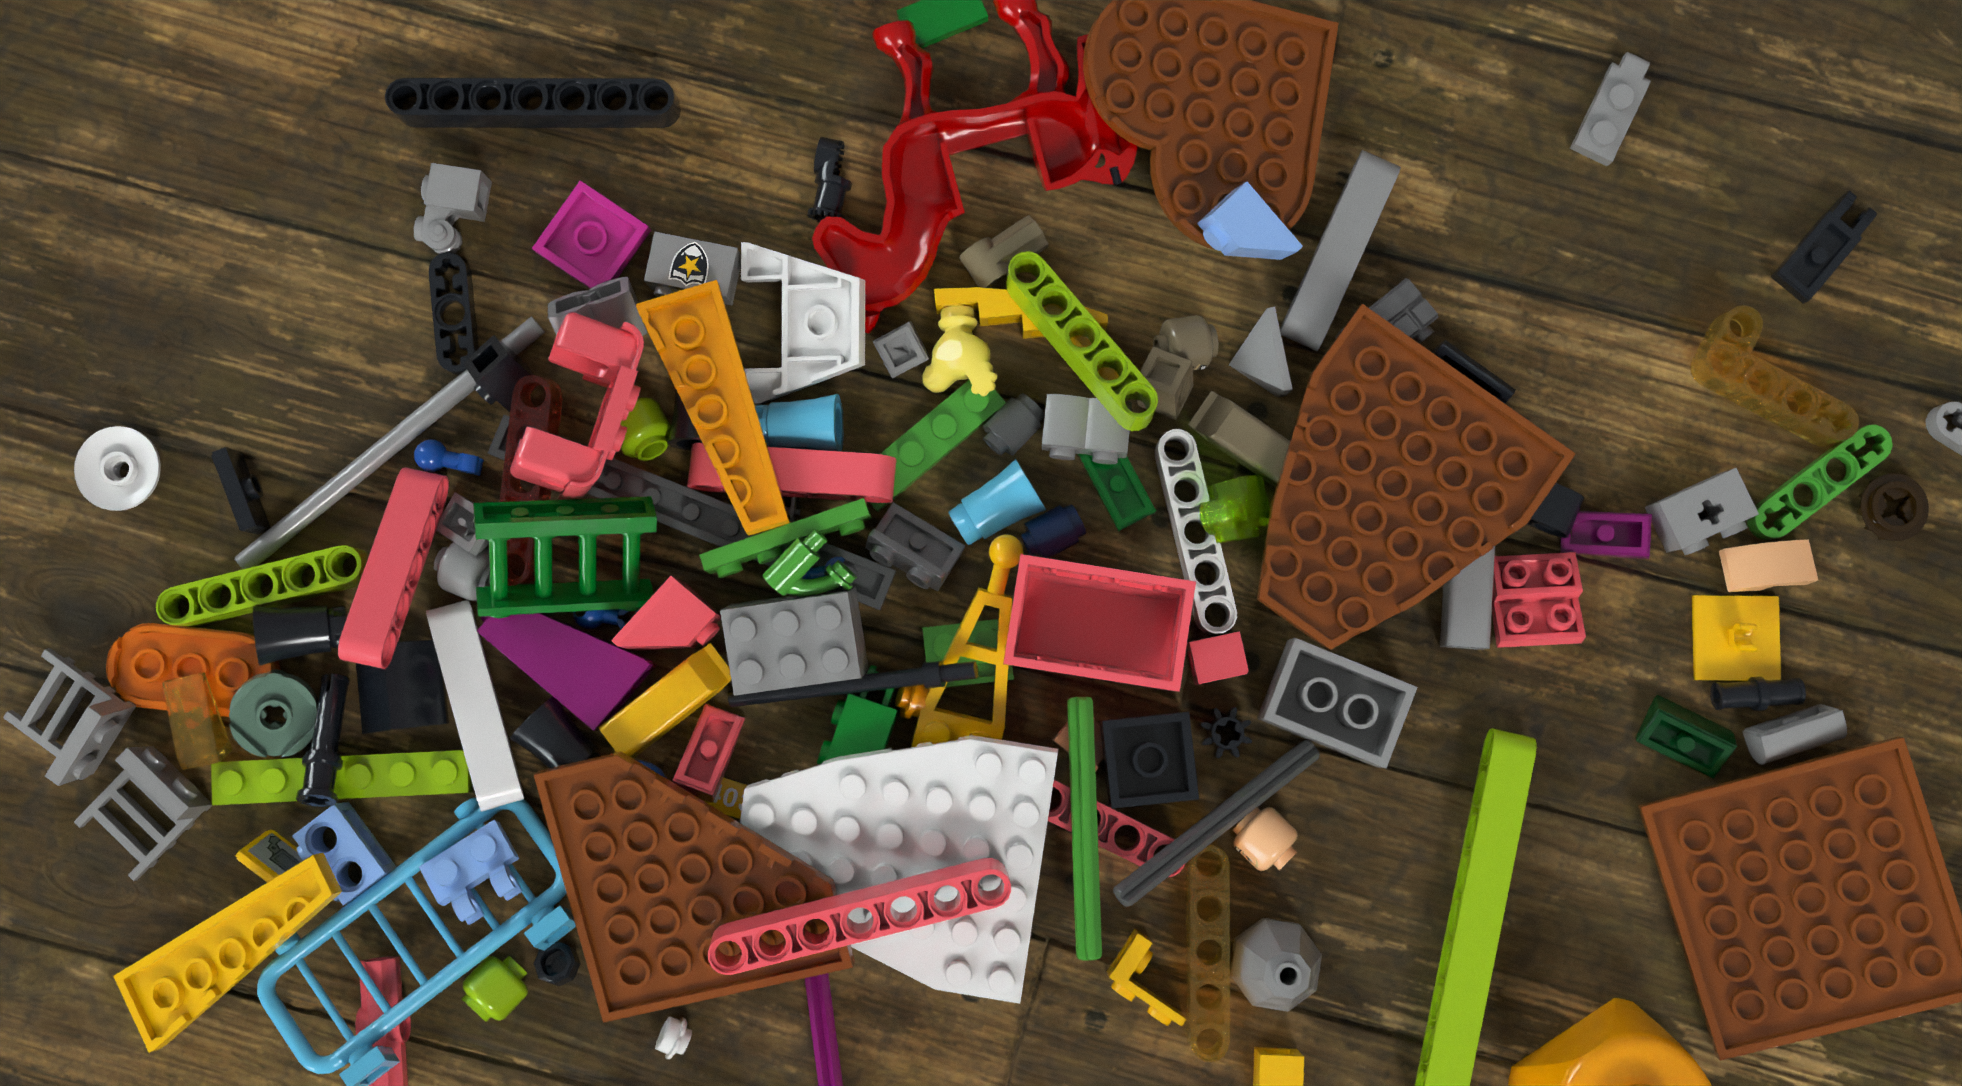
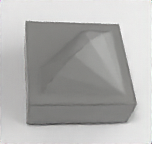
(901, 349)

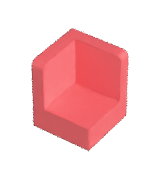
(1217, 658)

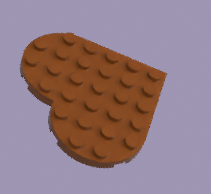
(1216, 98)

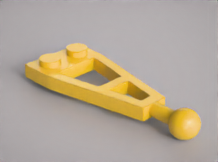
(942, 725)

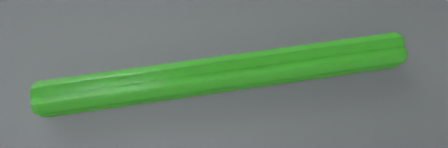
(1084, 828)

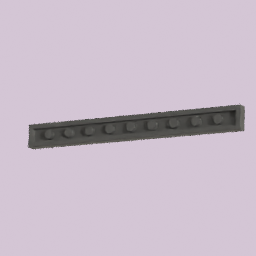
(710, 518)

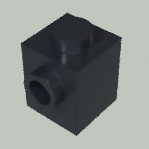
(496, 371)

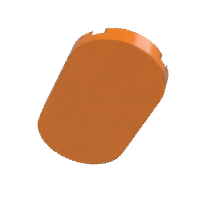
(165, 652)

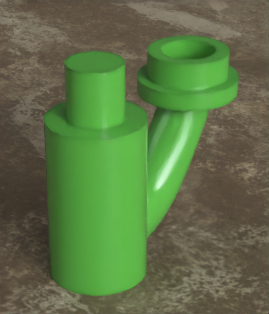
(787, 571)

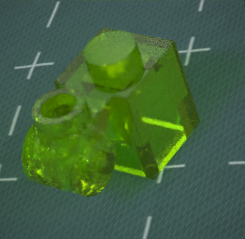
(1235, 509)

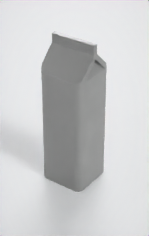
(1469, 606)

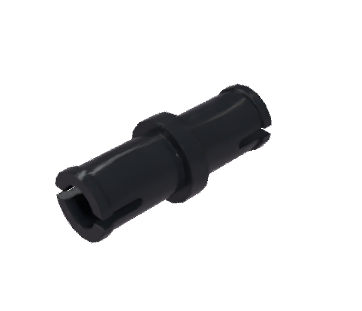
(1757, 693)

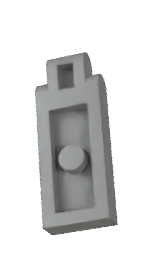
(1612, 110)

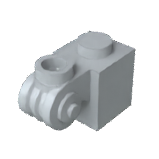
(450, 195)

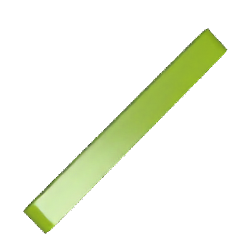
(1477, 910)

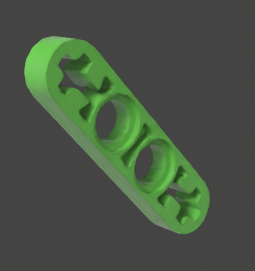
(1819, 482)

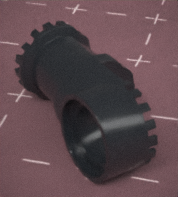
(831, 186)

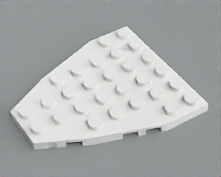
(915, 813)

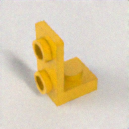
(1135, 957)

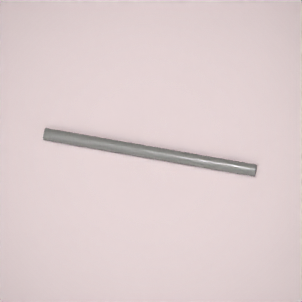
(375, 456)

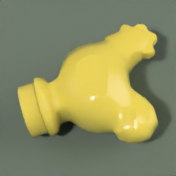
(959, 354)

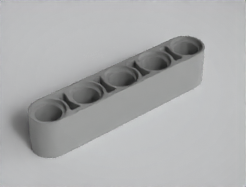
(1339, 250)

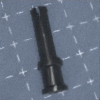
(323, 758)

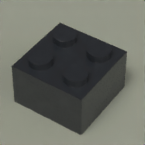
(1149, 760)

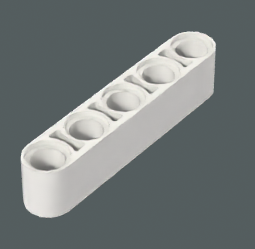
(1180, 514)
(475, 705)

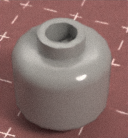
(462, 571)

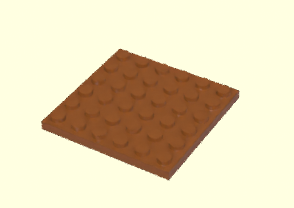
(1809, 898)

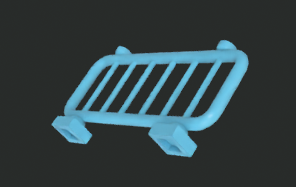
(372, 1062)

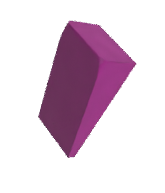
(1610, 535)

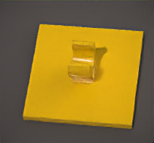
(1736, 637)

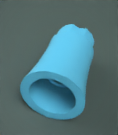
(804, 423)
(996, 505)

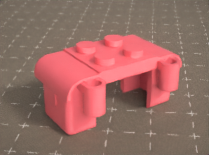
(604, 358)

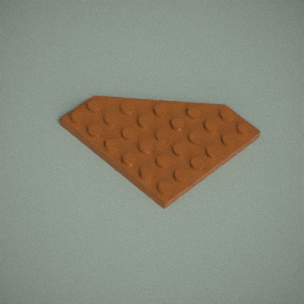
(656, 878)

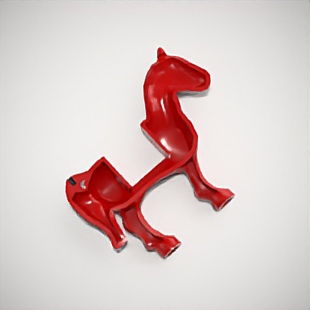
(916, 163)

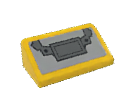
(269, 855)

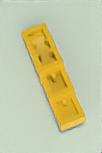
(998, 308)

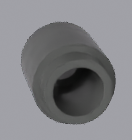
(1013, 425)

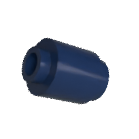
(1053, 531)

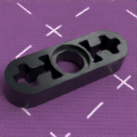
(438, 285)

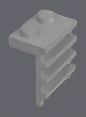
(92, 733)
(161, 784)

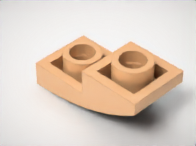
(1768, 565)

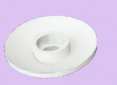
(99, 467)

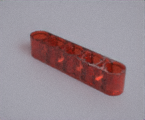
(523, 415)

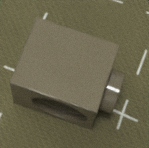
(1171, 380)

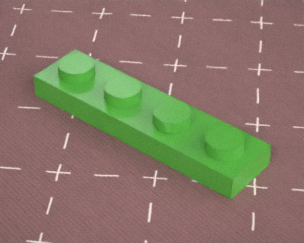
(939, 435)
(769, 544)

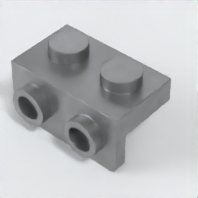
(914, 547)

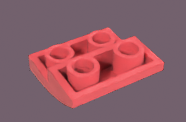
(1537, 600)

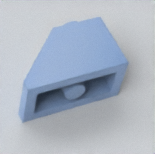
(1247, 227)

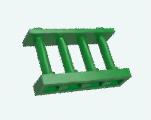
(566, 517)

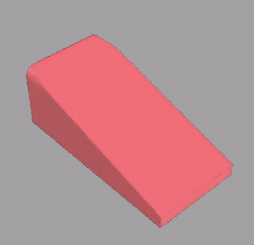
(708, 752)

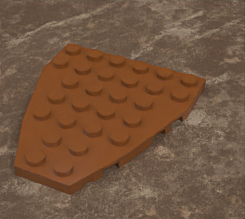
(1393, 483)

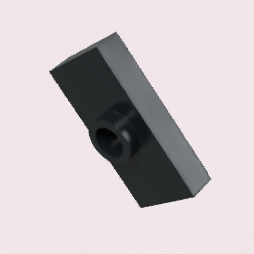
(241, 490)

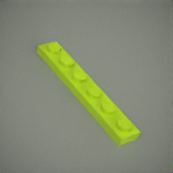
(359, 778)

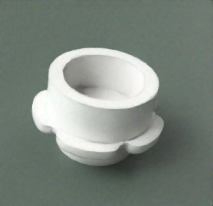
(673, 1037)

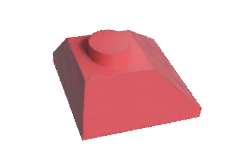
(670, 620)

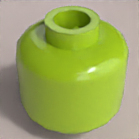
(646, 430)
(495, 988)

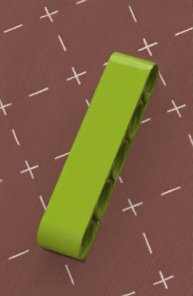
(1078, 321)
(246, 587)

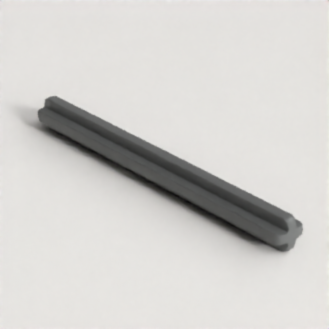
(1215, 823)

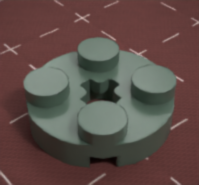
(249, 711)

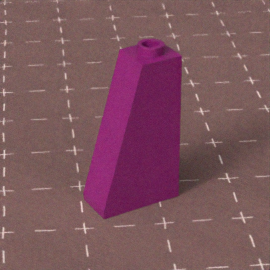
(569, 663)

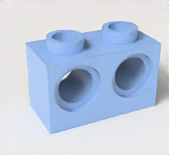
(353, 844)

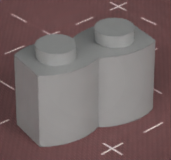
(606, 302)
(1082, 427)

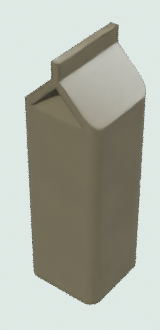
(1241, 436)

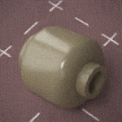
(1189, 338)

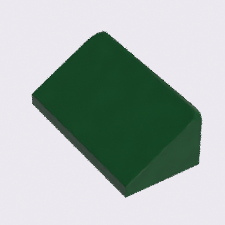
(1686, 737)

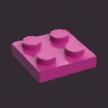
(591, 237)

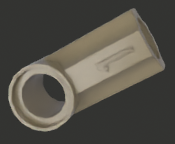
(989, 258)

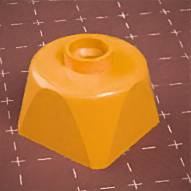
(1610, 1048)

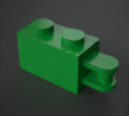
(860, 725)

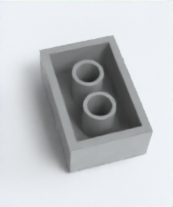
(794, 641)
(1337, 703)

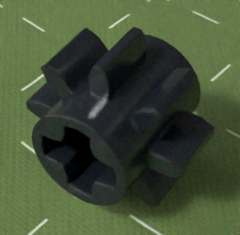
(1235, 726)

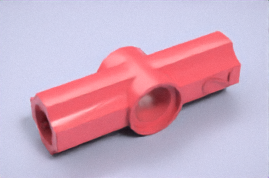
(387, 977)

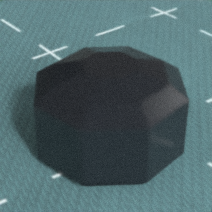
(557, 964)

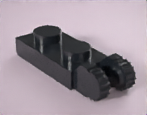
(1822, 250)

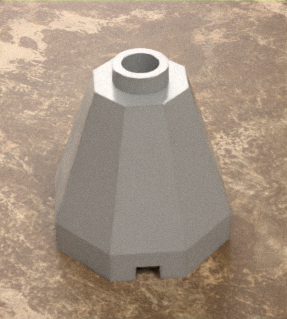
(1261, 956)

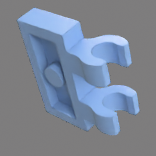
(468, 864)

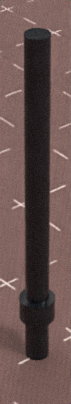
(930, 675)

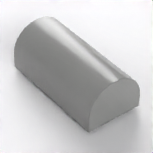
(1795, 733)

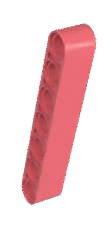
(843, 931)

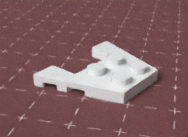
(819, 322)

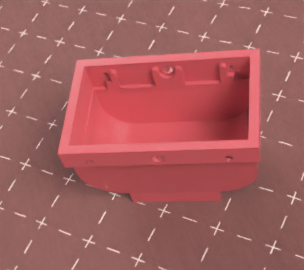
(1099, 623)

